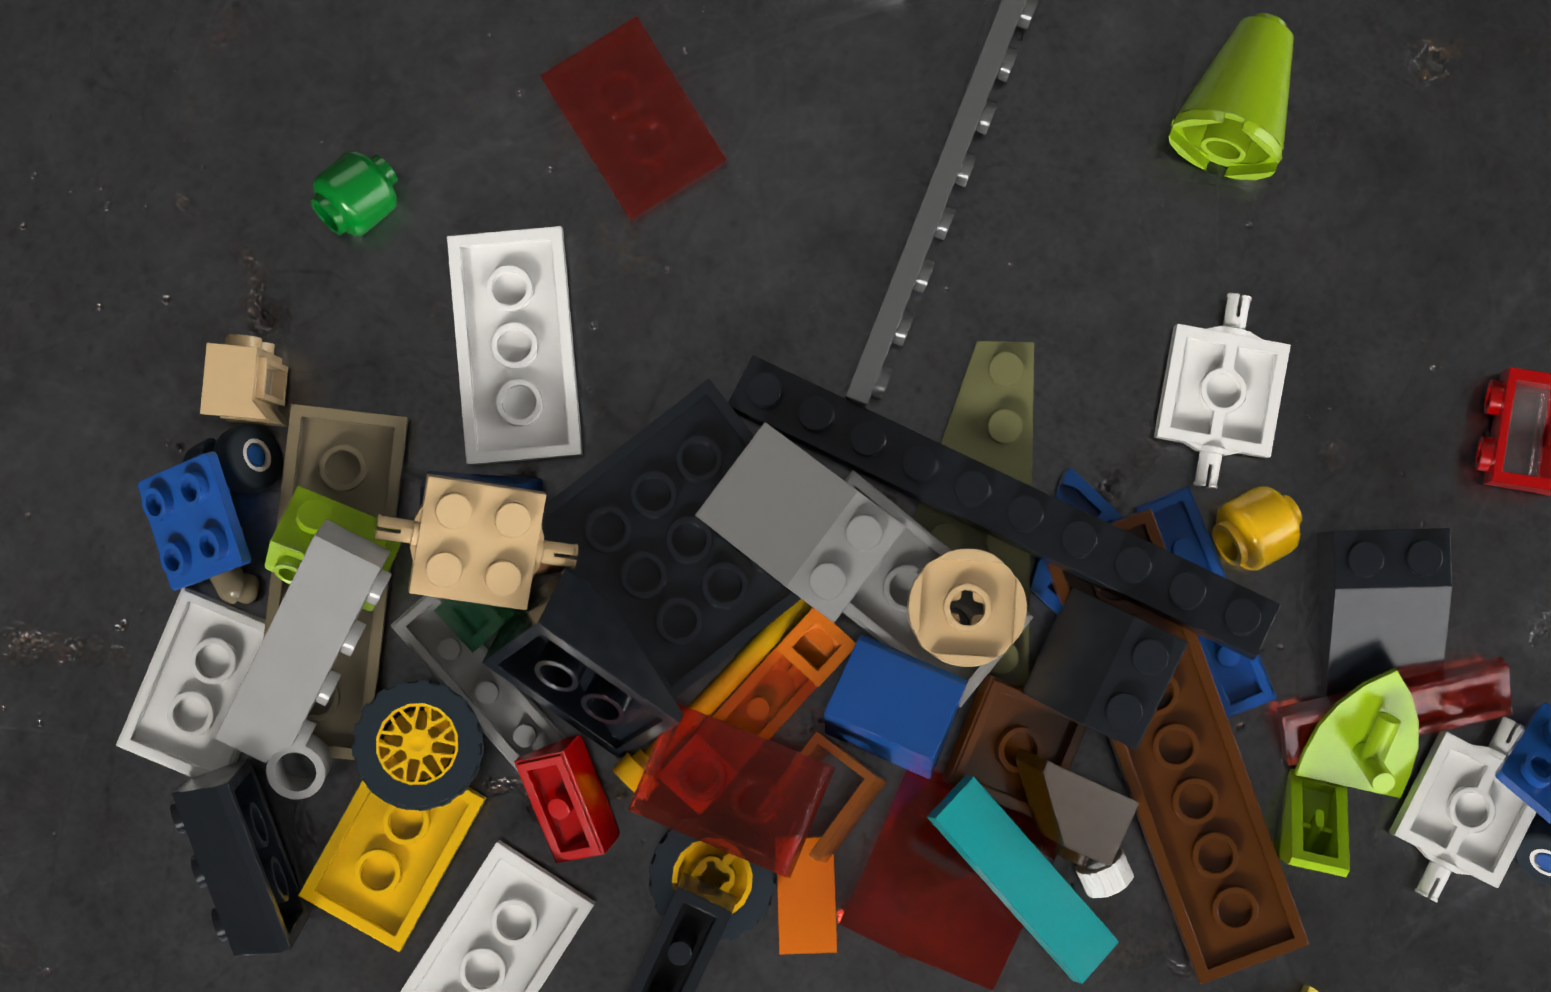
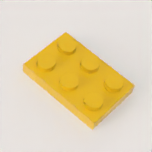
(388, 863)

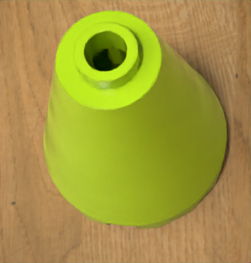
(1240, 103)

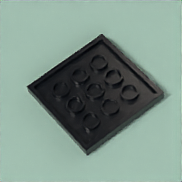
(645, 551)

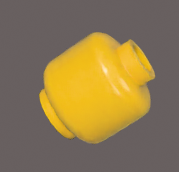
(1257, 528)

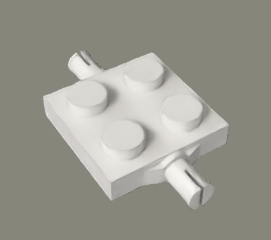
(1222, 391)
(1463, 812)

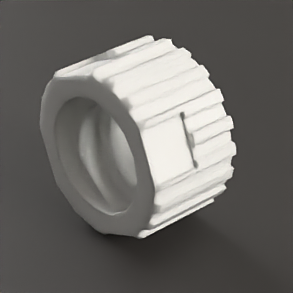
(1102, 880)

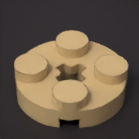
(990, 584)

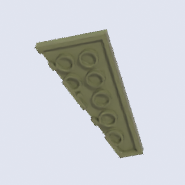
(995, 427)

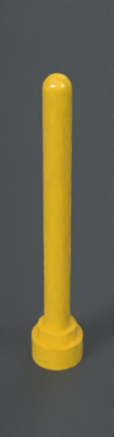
(631, 767)

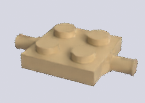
(476, 542)

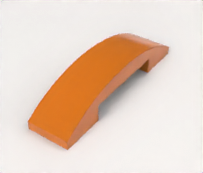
(787, 676)

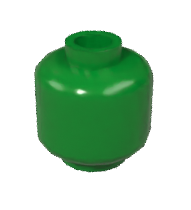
(354, 193)

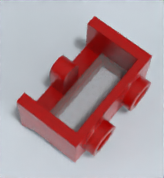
(1520, 437)

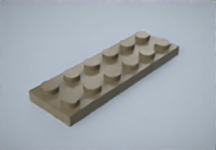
(358, 464)

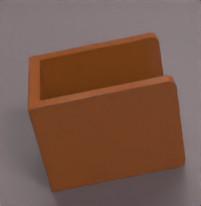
(856, 806)

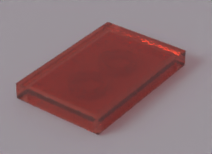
(633, 119)
(732, 790)

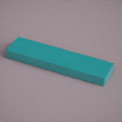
(1023, 879)

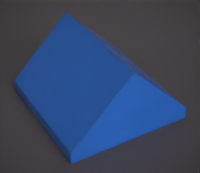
(894, 706)

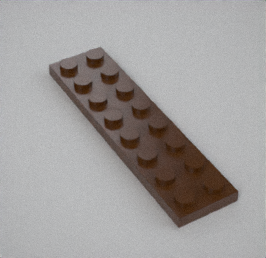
(1201, 808)

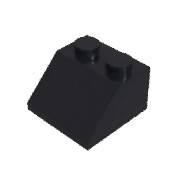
(1104, 668)

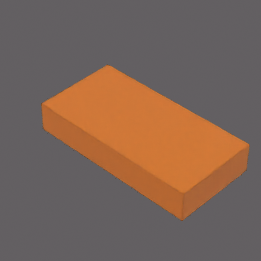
(807, 905)

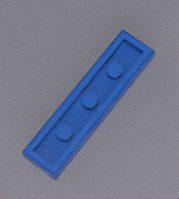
(1239, 680)

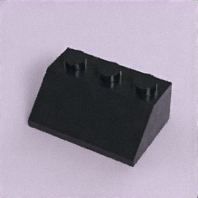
(240, 860)

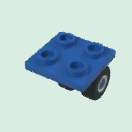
(194, 507)
(1528, 775)

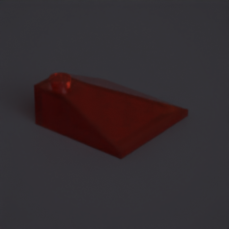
(924, 895)

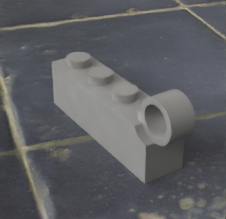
(298, 655)

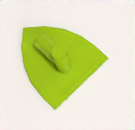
(1366, 738)

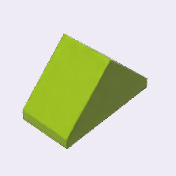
(1313, 826)

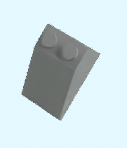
(800, 522)

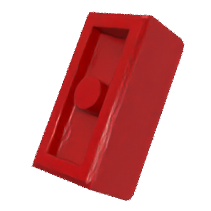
(568, 800)

